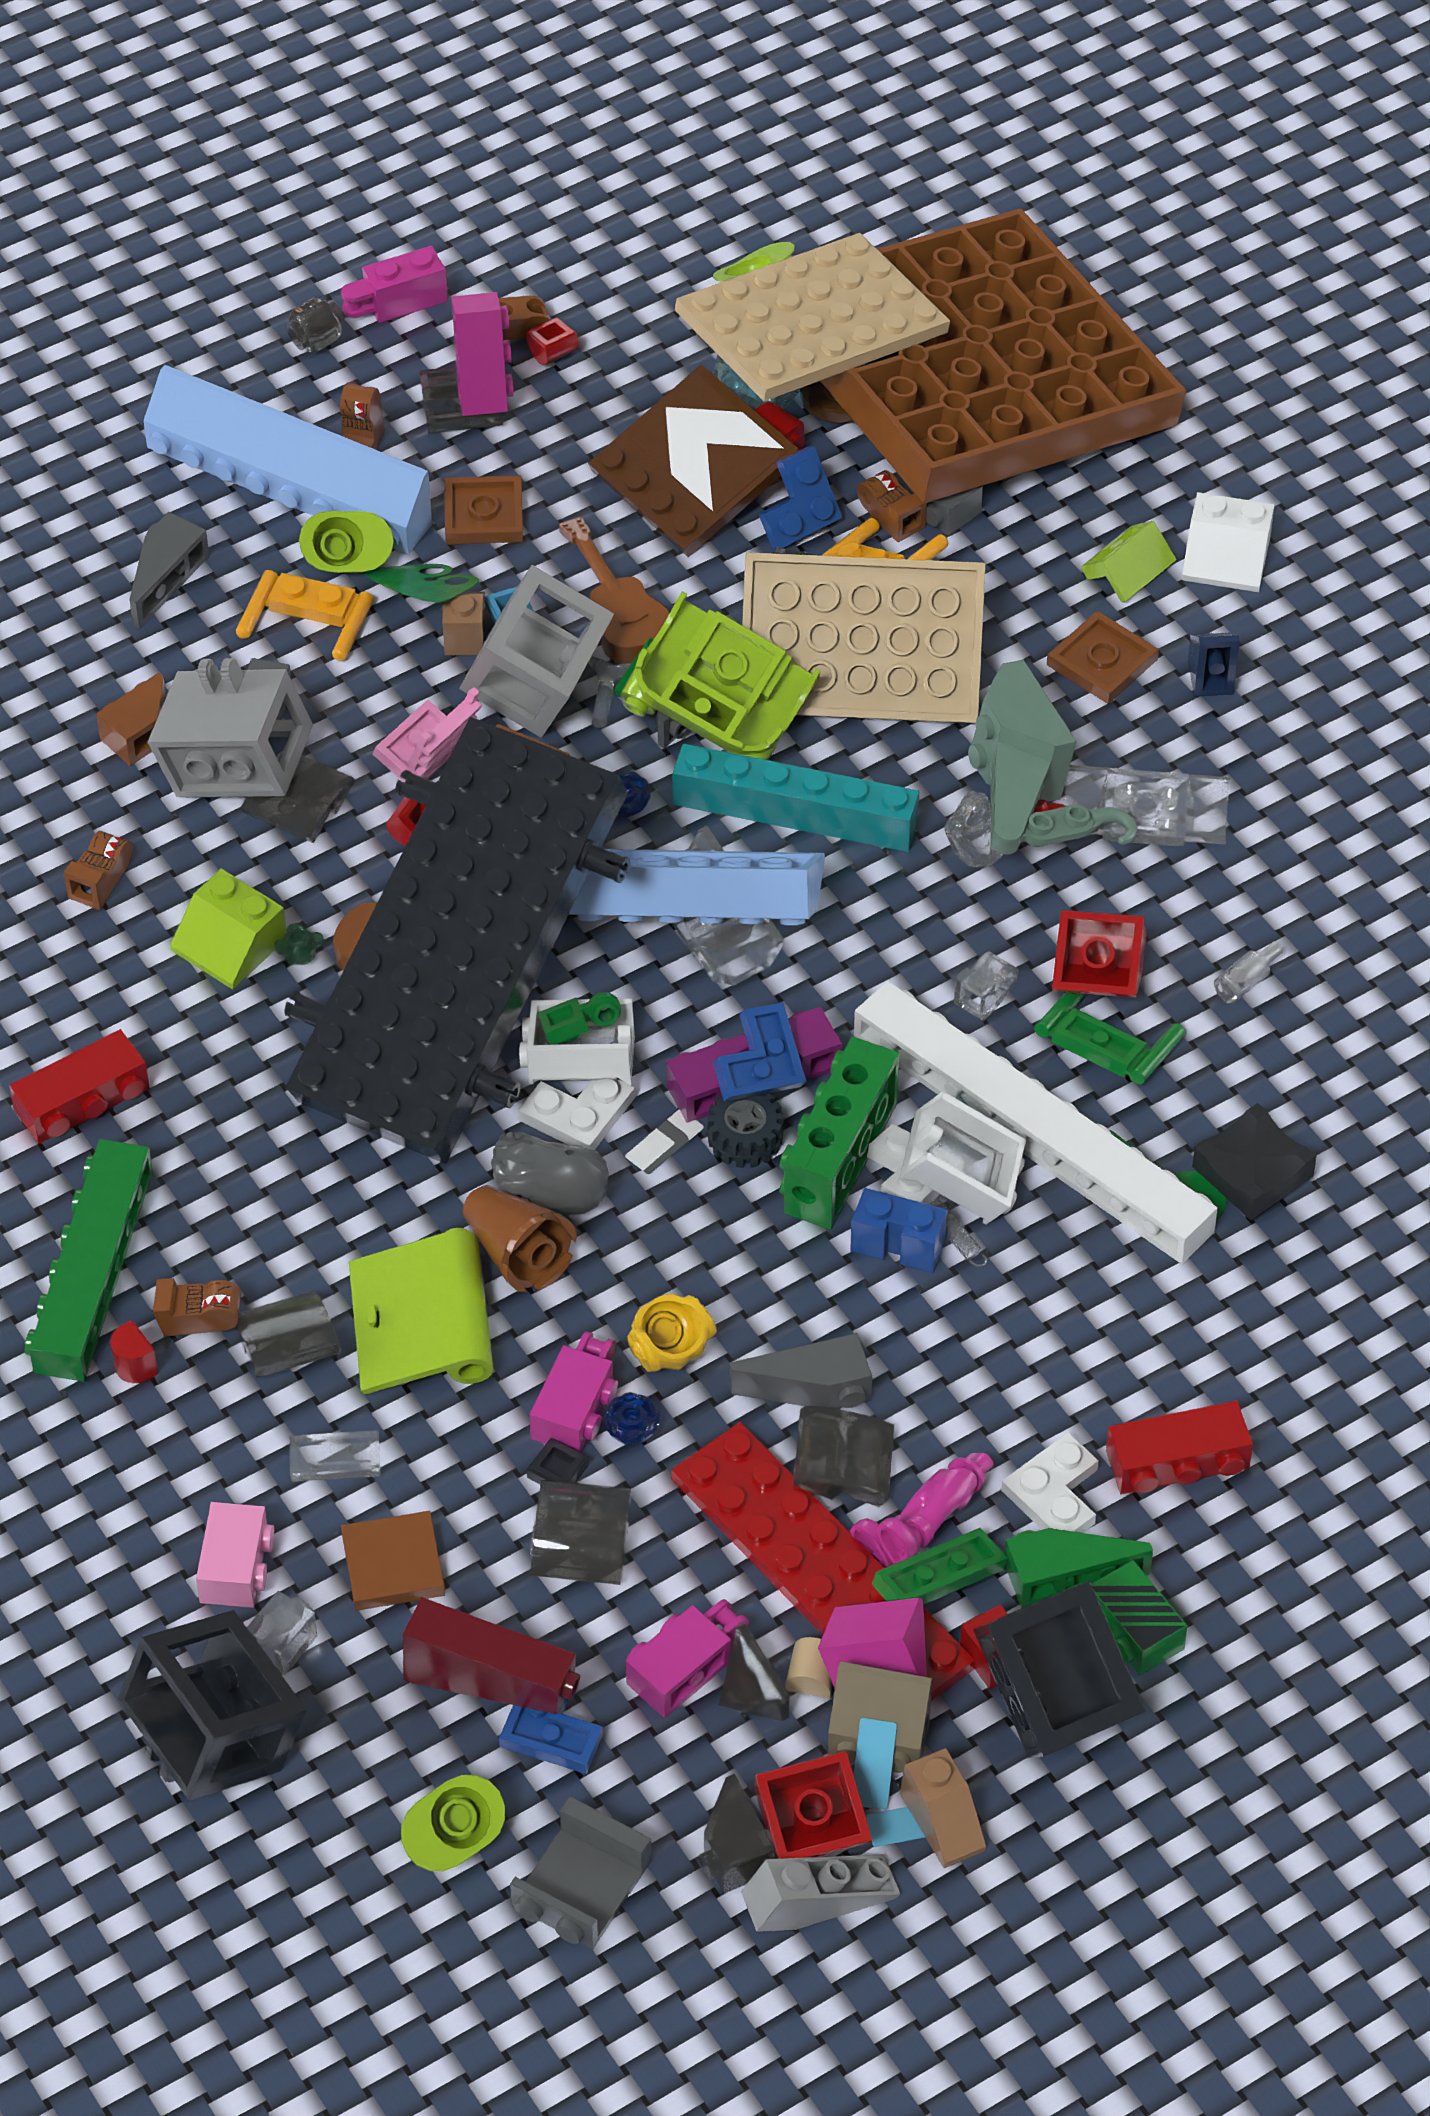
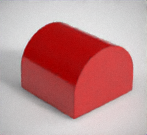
(551, 341)
(404, 820)
(132, 1354)

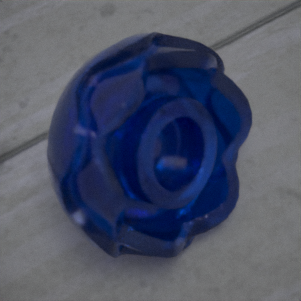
(637, 796)
(631, 1407)

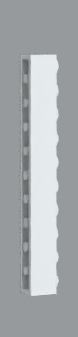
(1054, 1130)

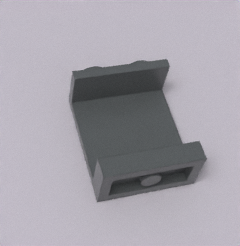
(583, 1875)

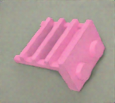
(426, 738)

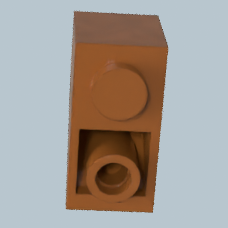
(131, 718)

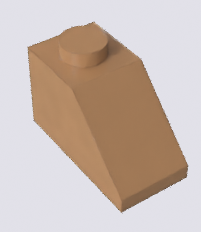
(464, 624)
(942, 1807)

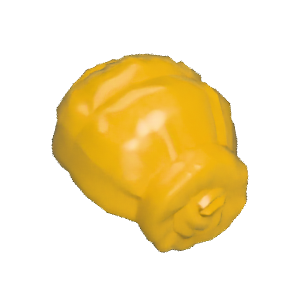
(670, 1332)

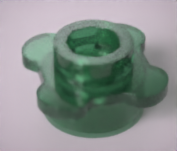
(299, 944)

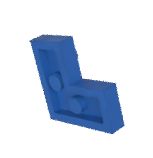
(810, 500)
(772, 1058)
(552, 1737)

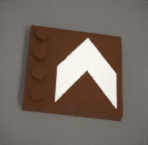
(693, 460)

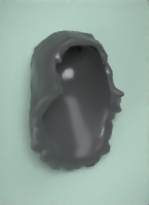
(550, 1173)

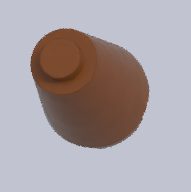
(520, 1237)

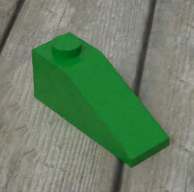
(1058, 1559)

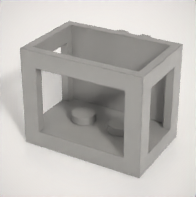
(530, 662)
(218, 731)

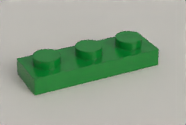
(941, 1569)

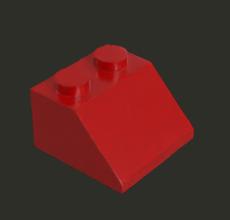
(1099, 954)
(812, 1808)

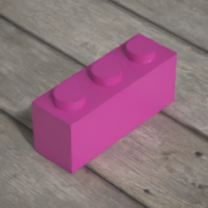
(481, 353)

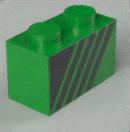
(1139, 1618)

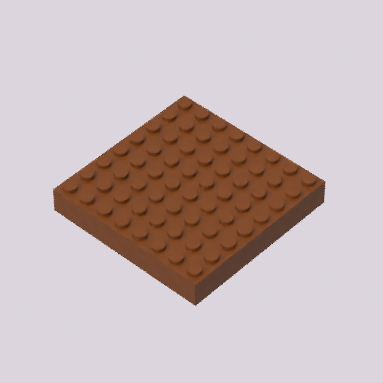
(1021, 377)

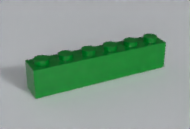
(89, 1260)

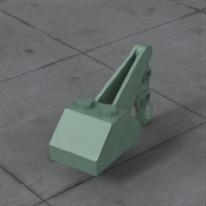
(1026, 757)

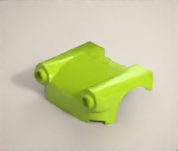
(718, 681)

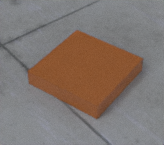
(483, 510)
(1102, 657)
(392, 1560)

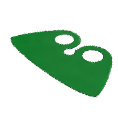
(411, 582)

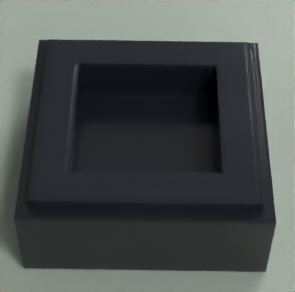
(557, 1463)

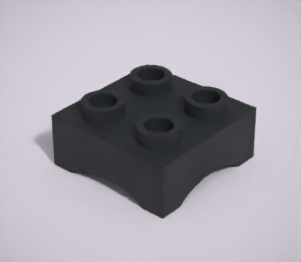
(1253, 1162)

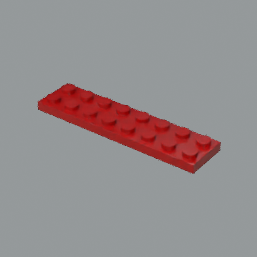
(797, 1540)

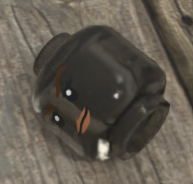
(315, 324)

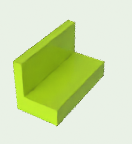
(1131, 559)

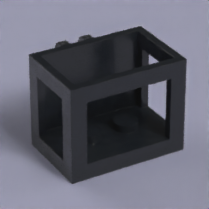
(1059, 1670)
(215, 1719)

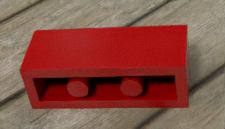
(79, 1086)
(1179, 1447)

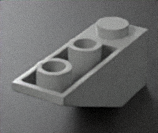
(816, 1889)

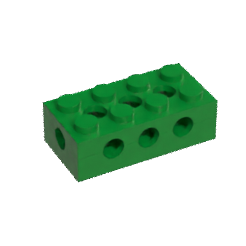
(838, 1132)

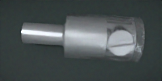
(1246, 973)

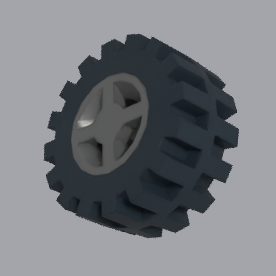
(727, 1129)

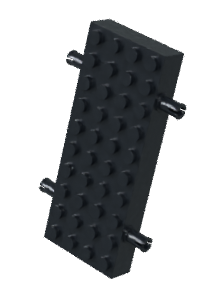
(457, 939)

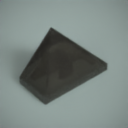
(752, 1682)

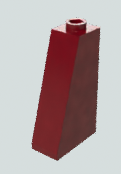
(485, 1660)

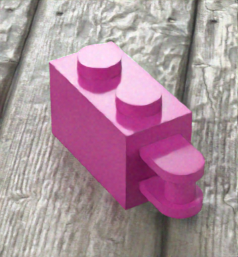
(397, 286)
(575, 1394)
(682, 1656)

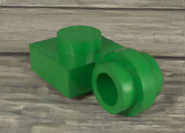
(569, 1019)

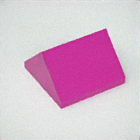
(876, 1636)

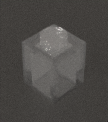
(284, 1630)

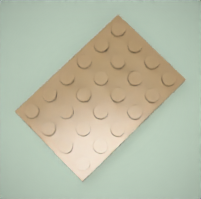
(811, 316)
(881, 630)

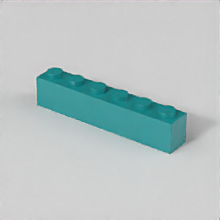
(795, 797)

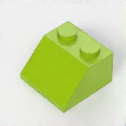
(228, 929)

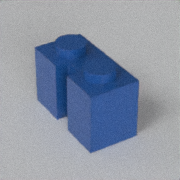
(899, 1227)

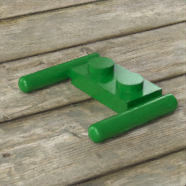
(1104, 1043)

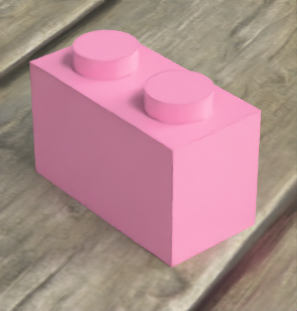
(233, 1555)

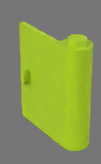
(427, 1311)

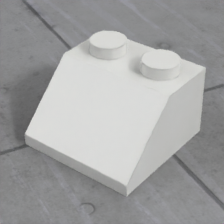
(1228, 542)

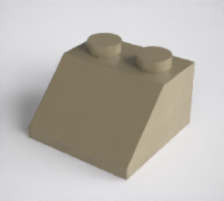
(884, 1697)

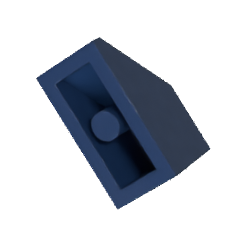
(1213, 663)

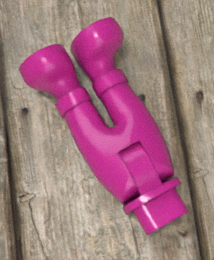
(925, 1512)

